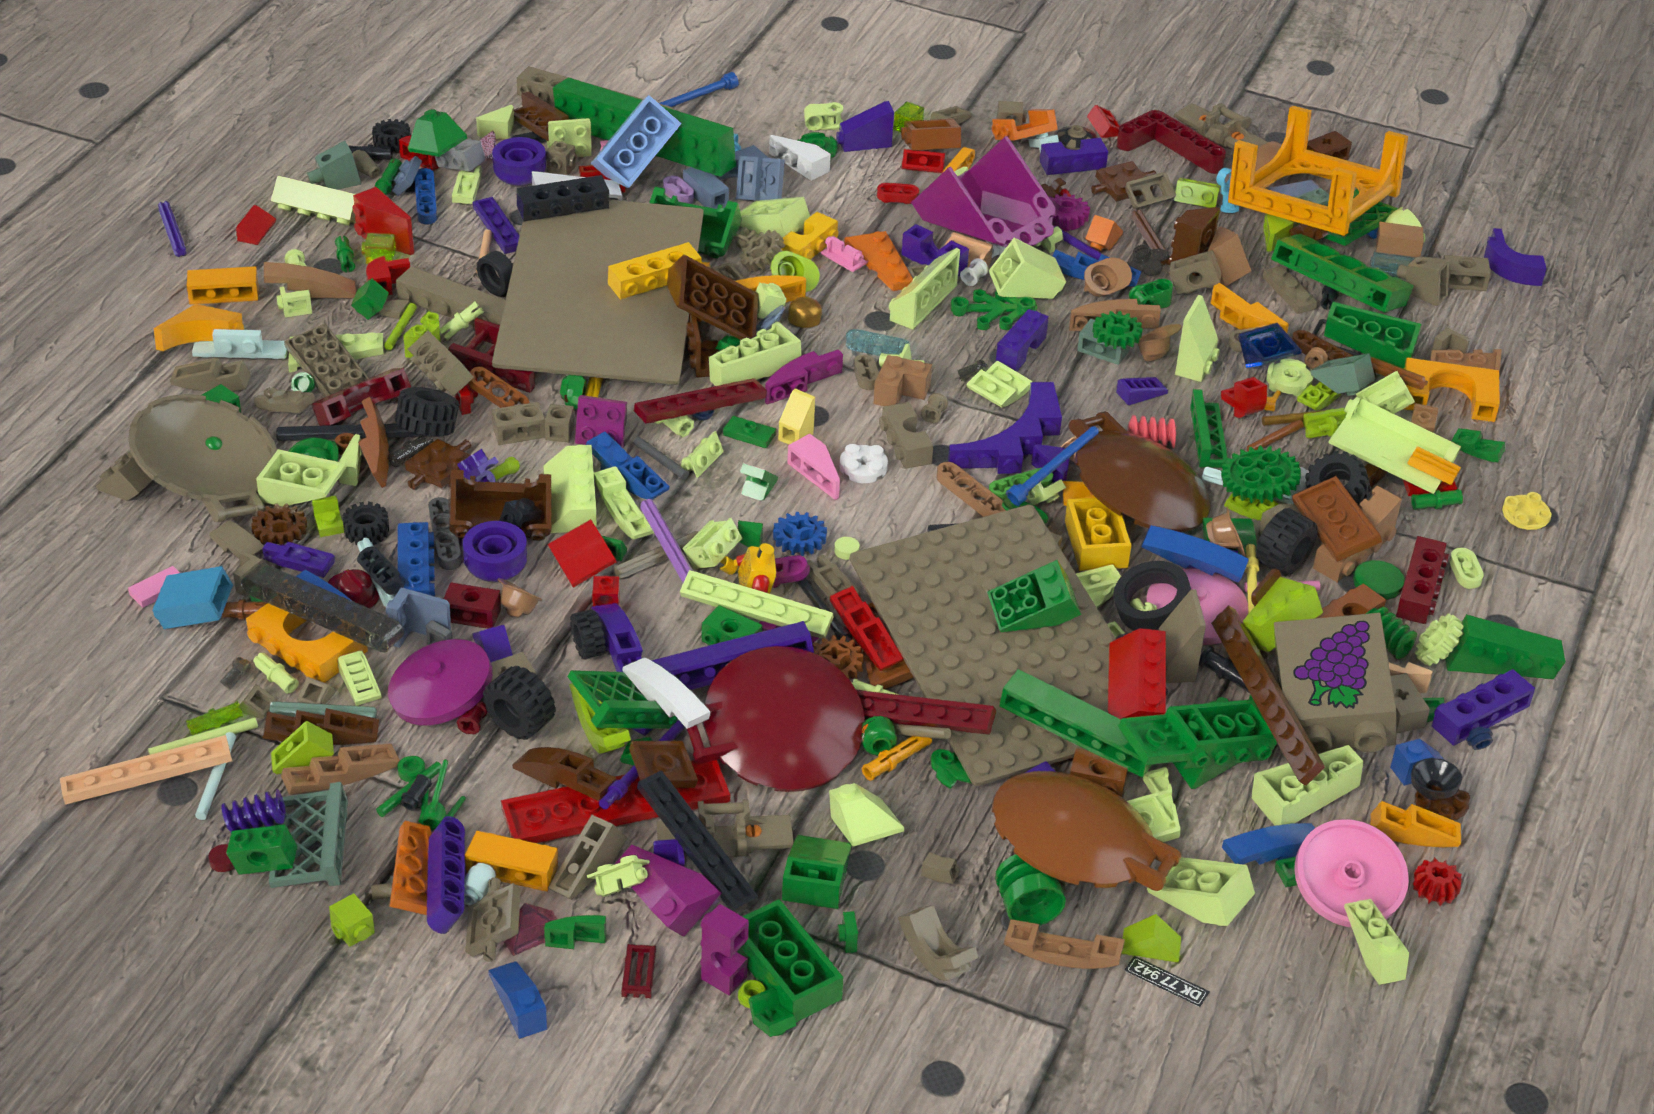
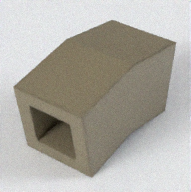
(940, 868)

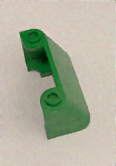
(718, 224)

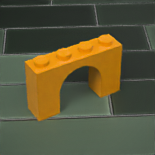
(1477, 383)
(314, 658)

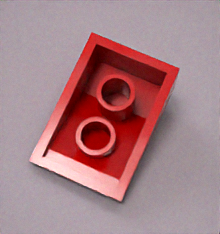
(380, 215)

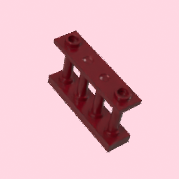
(471, 358)

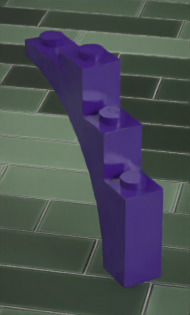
(1007, 448)

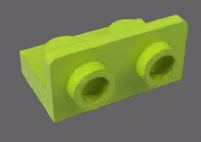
(1197, 192)

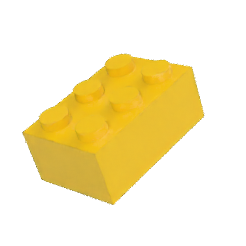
(1096, 535)

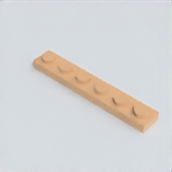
(145, 769)

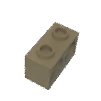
(518, 423)

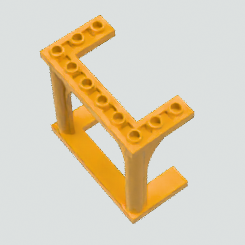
(1373, 184)

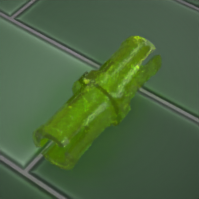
(214, 718)

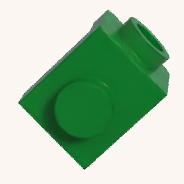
(769, 1014)

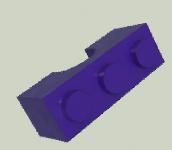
(1060, 160)
(920, 247)
(1026, 333)

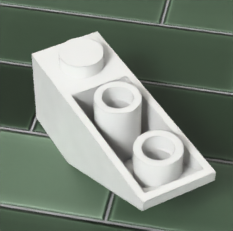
(801, 156)

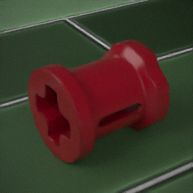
(470, 721)

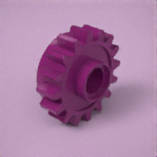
(1069, 212)

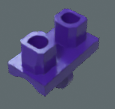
(478, 466)

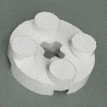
(874, 458)

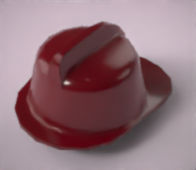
(356, 586)

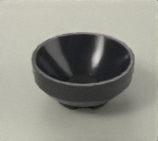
(1436, 773)

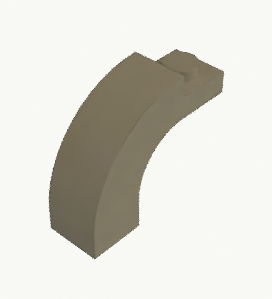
(933, 945)

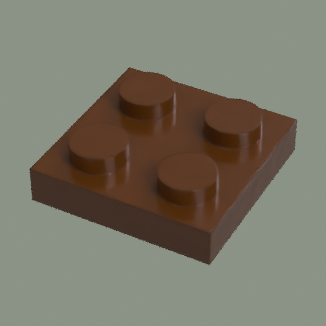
(665, 756)

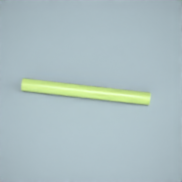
(235, 728)

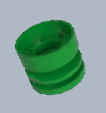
(1029, 892)

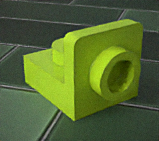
(327, 516)

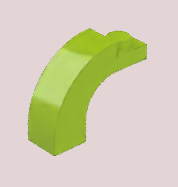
(600, 738)

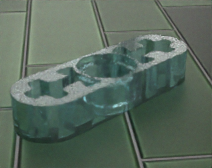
(863, 342)

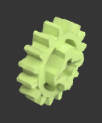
(1439, 639)

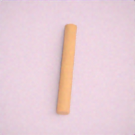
(486, 241)

